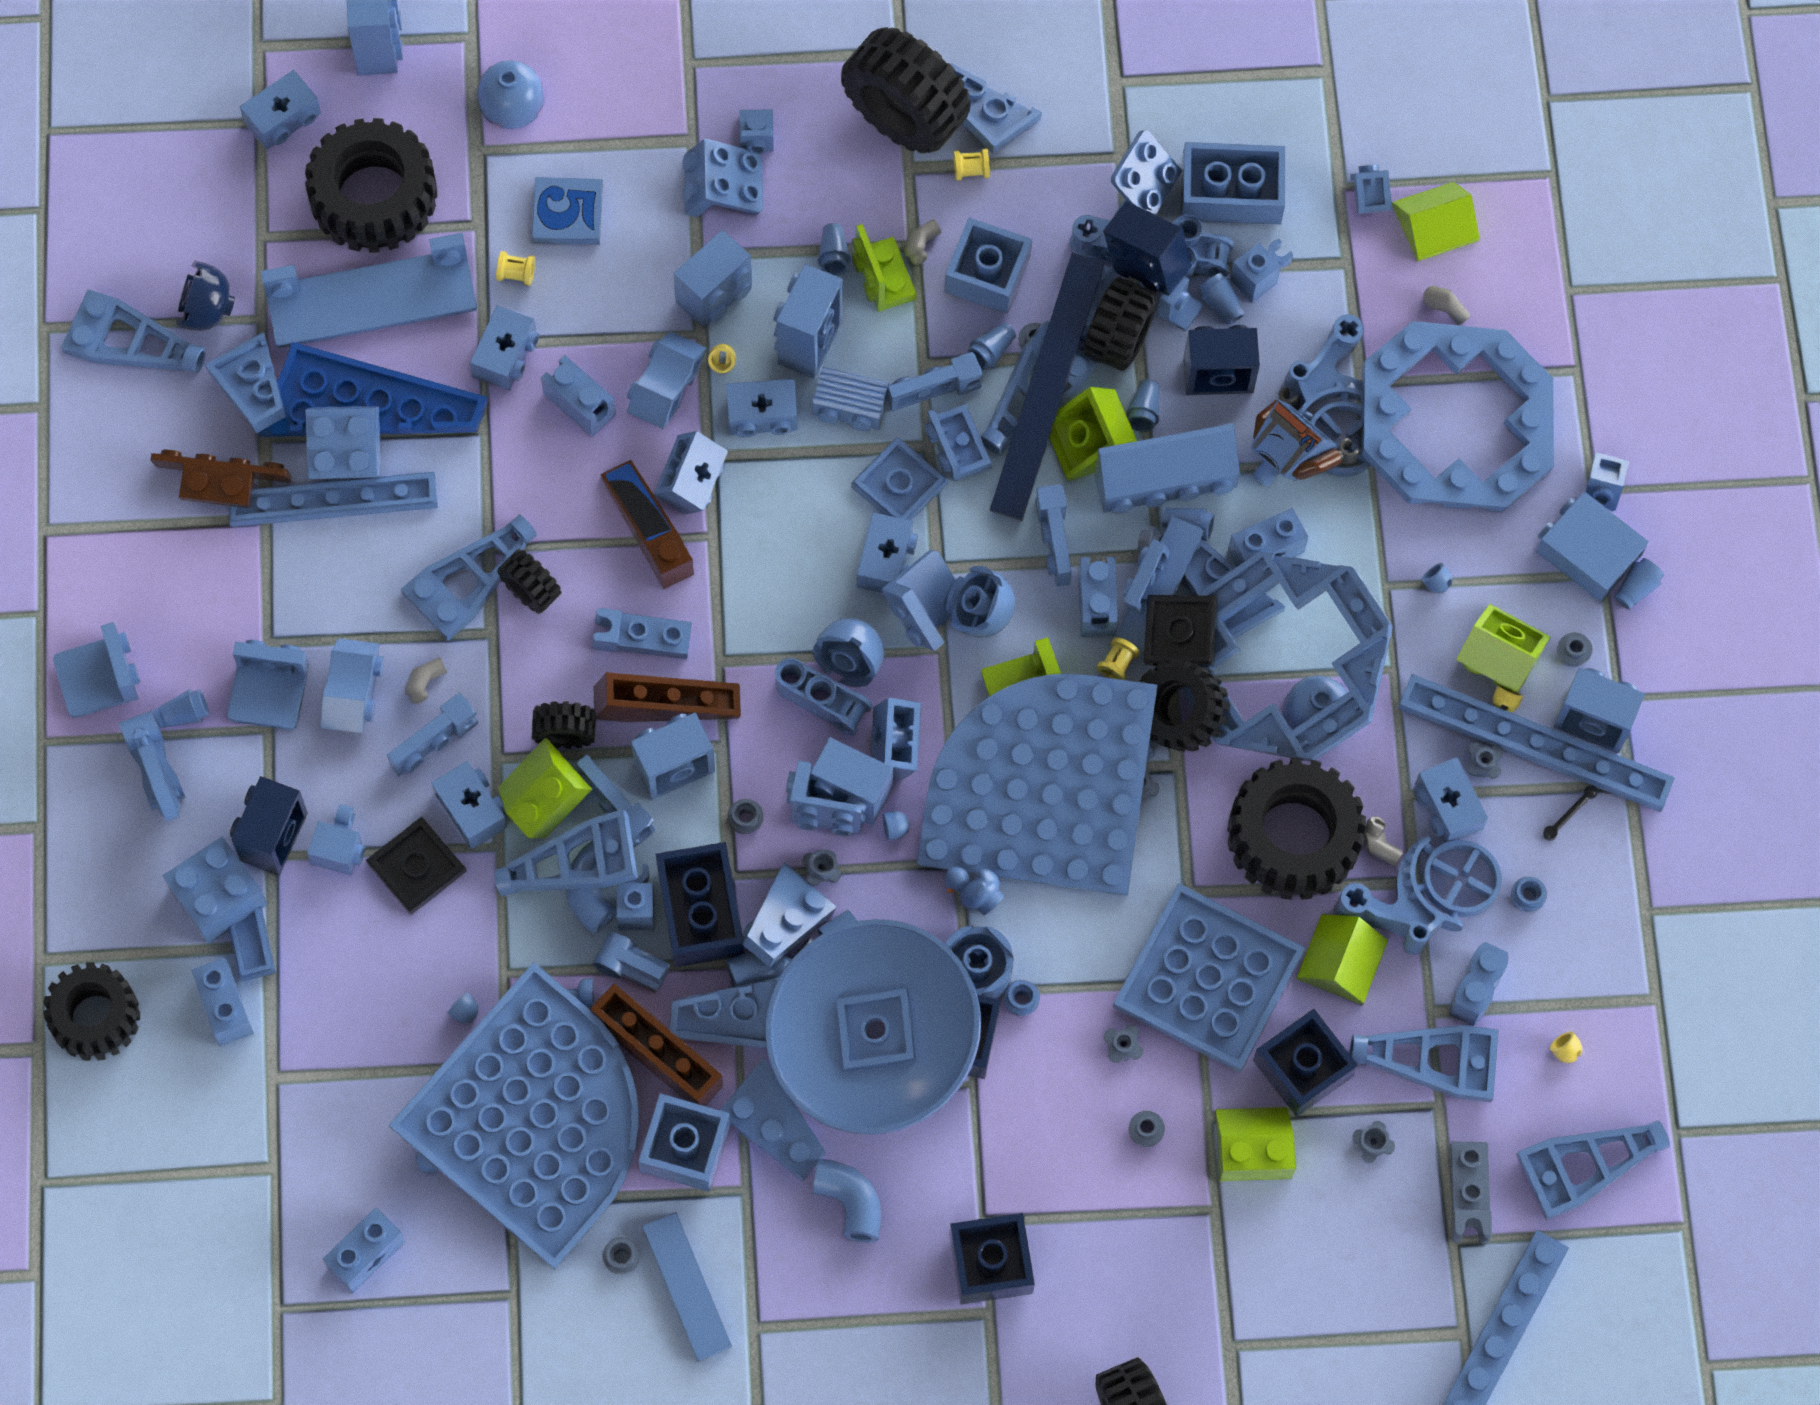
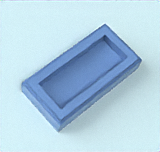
(252, 947)

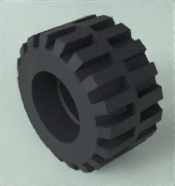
(1120, 323)
(1207, 710)
(78, 987)
(1128, 1385)

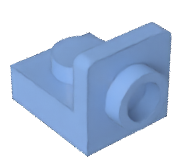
(756, 130)
(1372, 189)
(1179, 306)
(1607, 480)

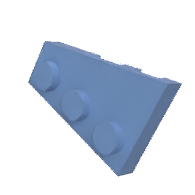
(250, 382)
(787, 916)

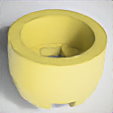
(714, 357)
(1508, 698)
(1566, 1047)

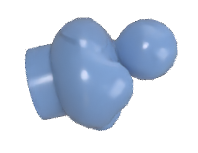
(978, 894)

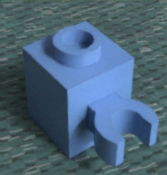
(1259, 269)
(337, 845)
(636, 903)

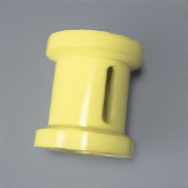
(971, 164)
(515, 268)
(1118, 659)

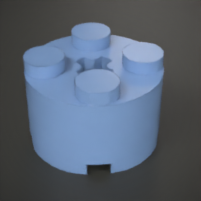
(991, 949)

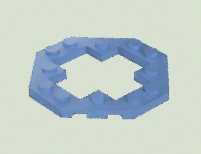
(1457, 348)
(1358, 668)

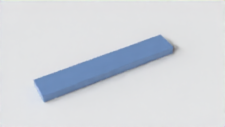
(337, 499)

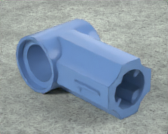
(622, 958)

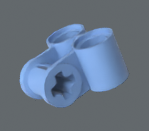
(1203, 248)

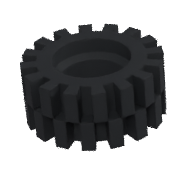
(529, 581)
(564, 724)

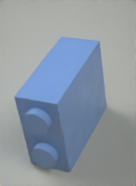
(1591, 545)

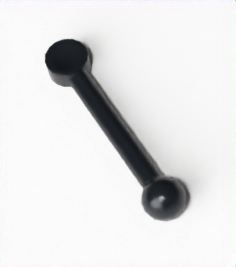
(1550, 832)

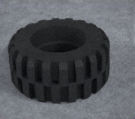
(905, 90)
(363, 147)
(1304, 786)

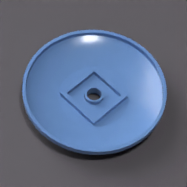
(843, 986)

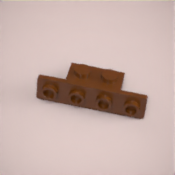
(218, 481)

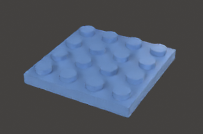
(1209, 977)

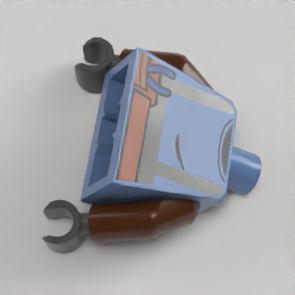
(1293, 443)

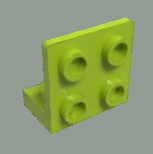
(883, 270)
(1038, 664)

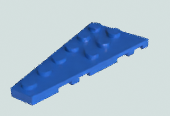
(404, 401)

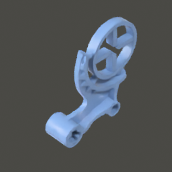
(1323, 381)
(158, 777)
(1411, 914)

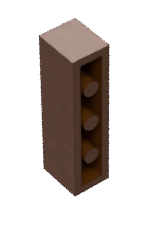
(657, 1047)

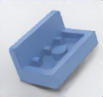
(958, 442)

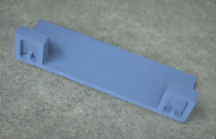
(370, 295)

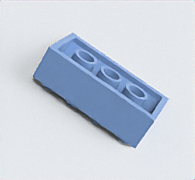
(1167, 468)

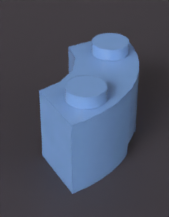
(661, 386)
(351, 685)

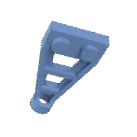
(94, 322)
(1002, 419)
(437, 602)
(612, 851)
(1475, 1062)
(1550, 1180)

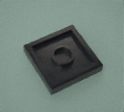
(1181, 629)
(416, 865)

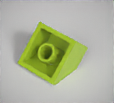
(1084, 425)
(1502, 648)
(542, 791)
(1255, 1144)

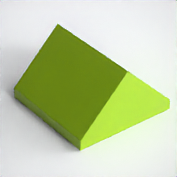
(1437, 220)
(1343, 957)

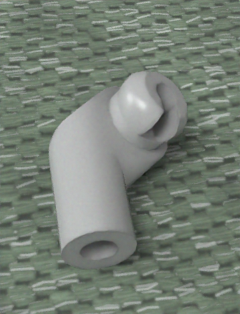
(917, 241)
(1445, 301)
(419, 679)
(1376, 842)

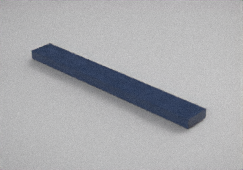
(1047, 386)

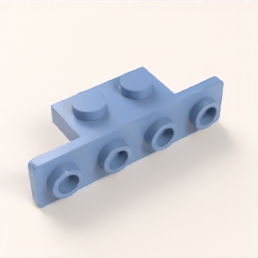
(1159, 574)

